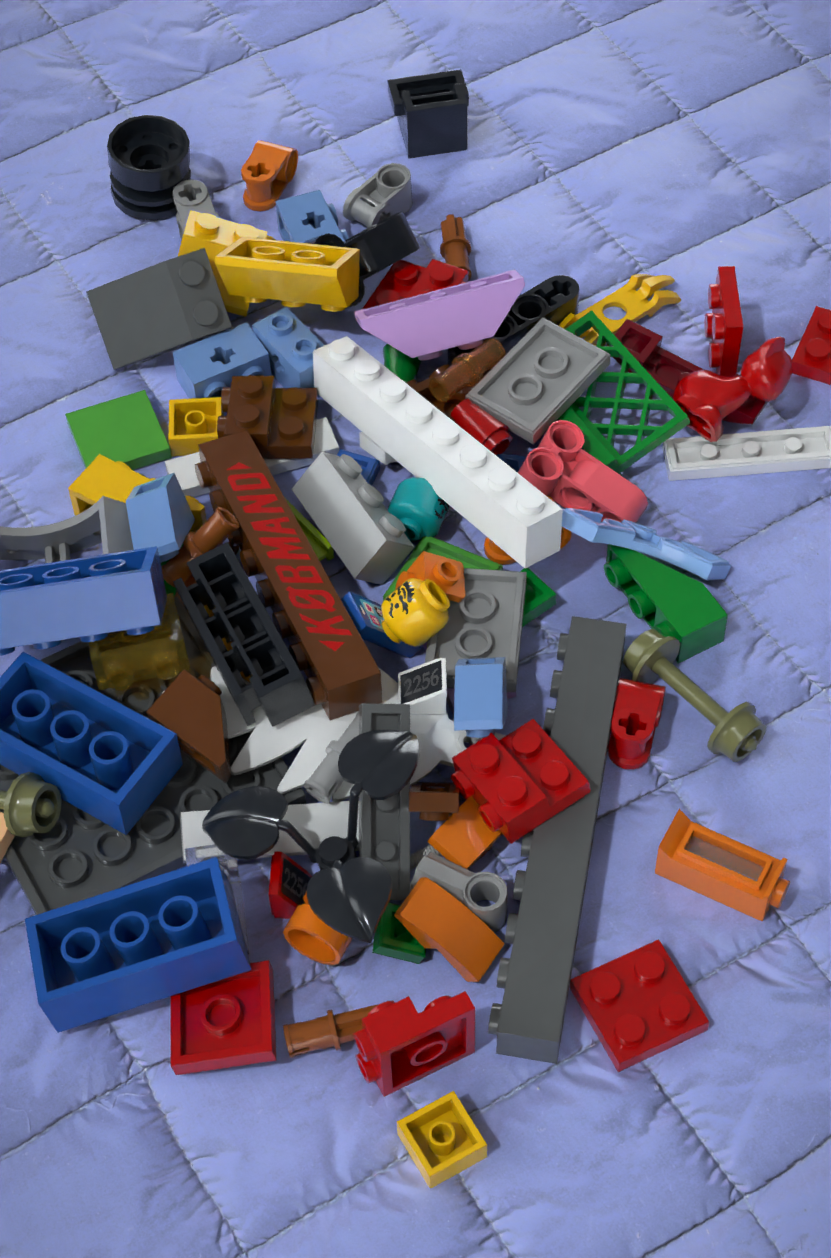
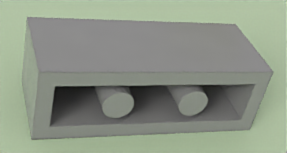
(353, 517)

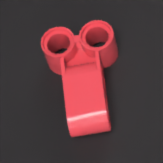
(578, 479)

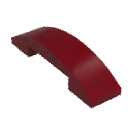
(670, 368)

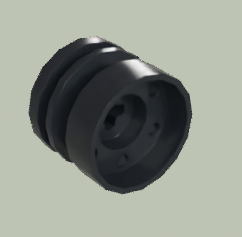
(146, 163)

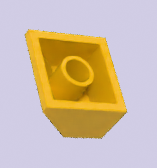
(215, 235)

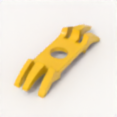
(631, 301)

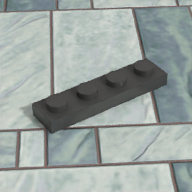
(386, 823)

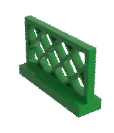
(595, 442)

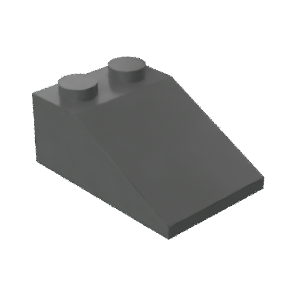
(159, 309)

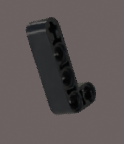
(549, 300)

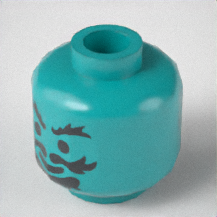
(418, 508)

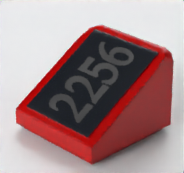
(286, 885)

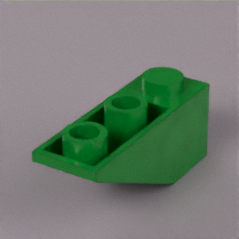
(667, 600)

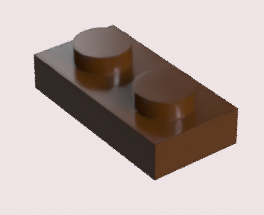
(434, 800)

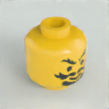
(415, 612)

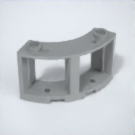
(102, 522)

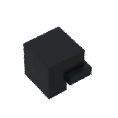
(431, 112)

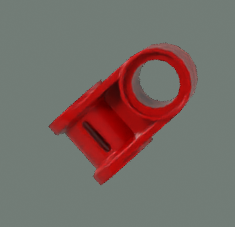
(634, 722)

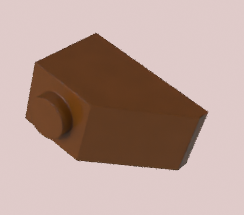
(198, 718)

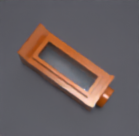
(721, 868)

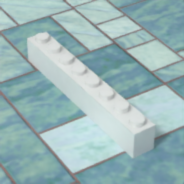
(440, 451)

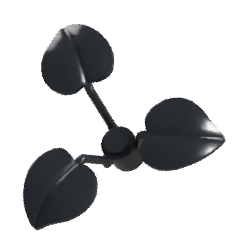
(348, 889)

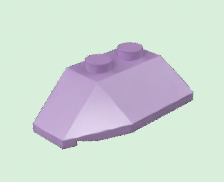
(444, 317)

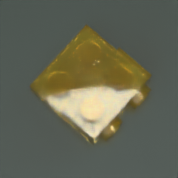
(133, 658)

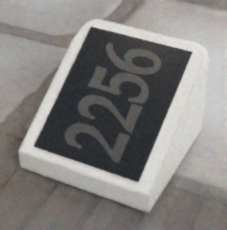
(424, 687)

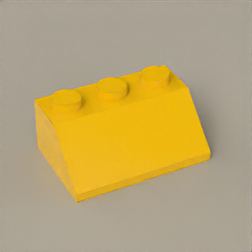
(290, 273)

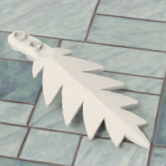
(314, 729)

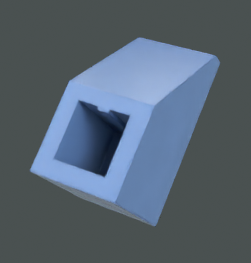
(159, 516)
(480, 696)

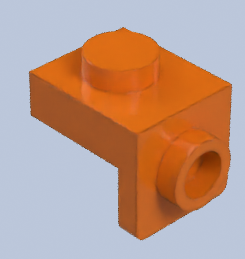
(443, 571)

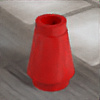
(482, 426)

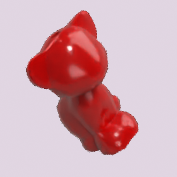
(712, 397)

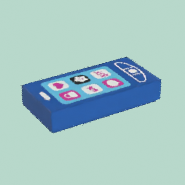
(368, 620)

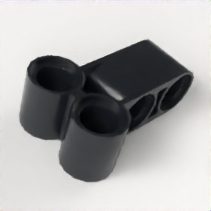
(378, 245)

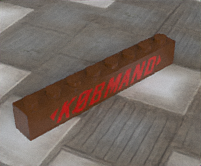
(289, 577)

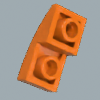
(464, 836)
(450, 927)

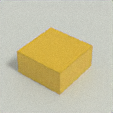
(192, 423)
(442, 1139)

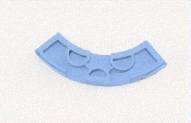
(644, 540)

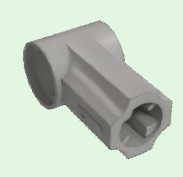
(467, 888)

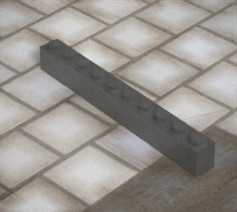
(559, 850)

